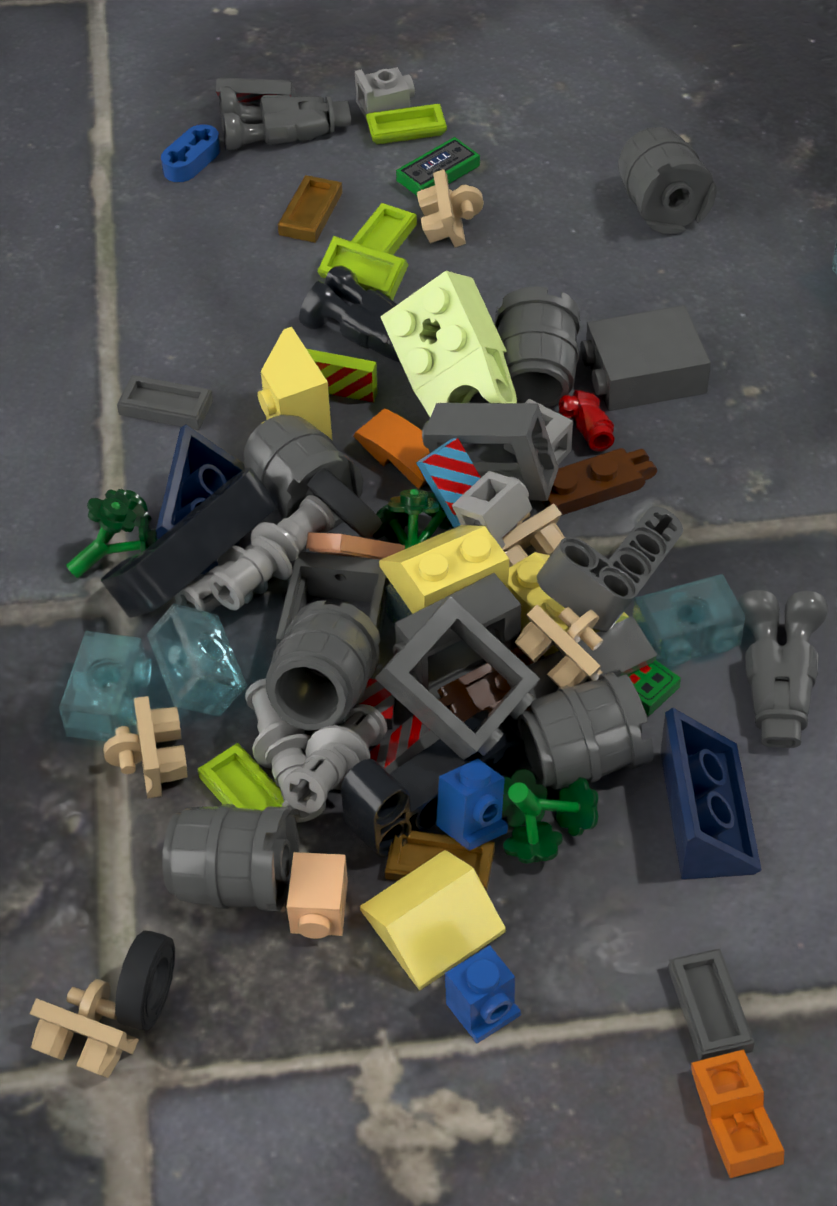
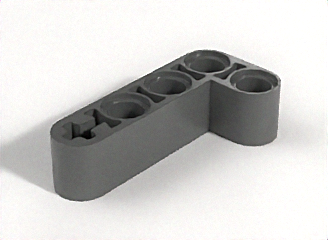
(588, 581)

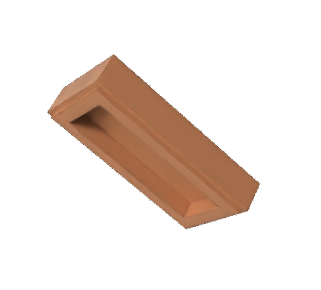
(351, 546)

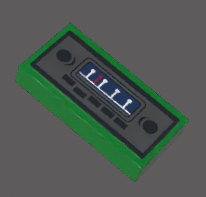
(451, 156)

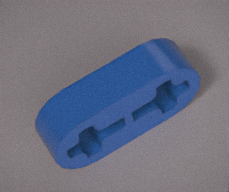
(190, 153)

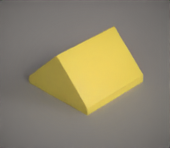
(434, 918)

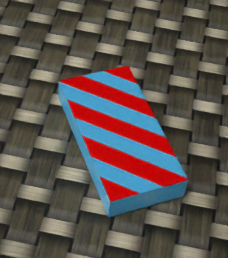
(449, 475)

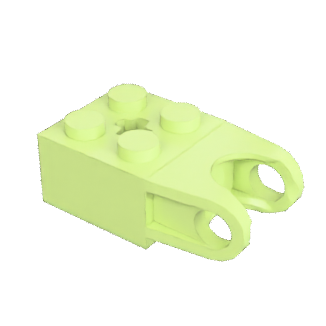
(449, 344)

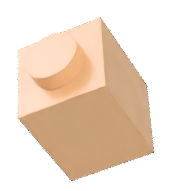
(317, 894)

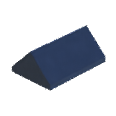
(195, 474)
(707, 801)

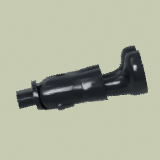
(359, 321)

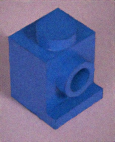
(471, 804)
(482, 994)

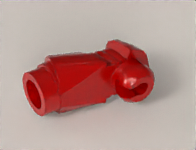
(590, 419)

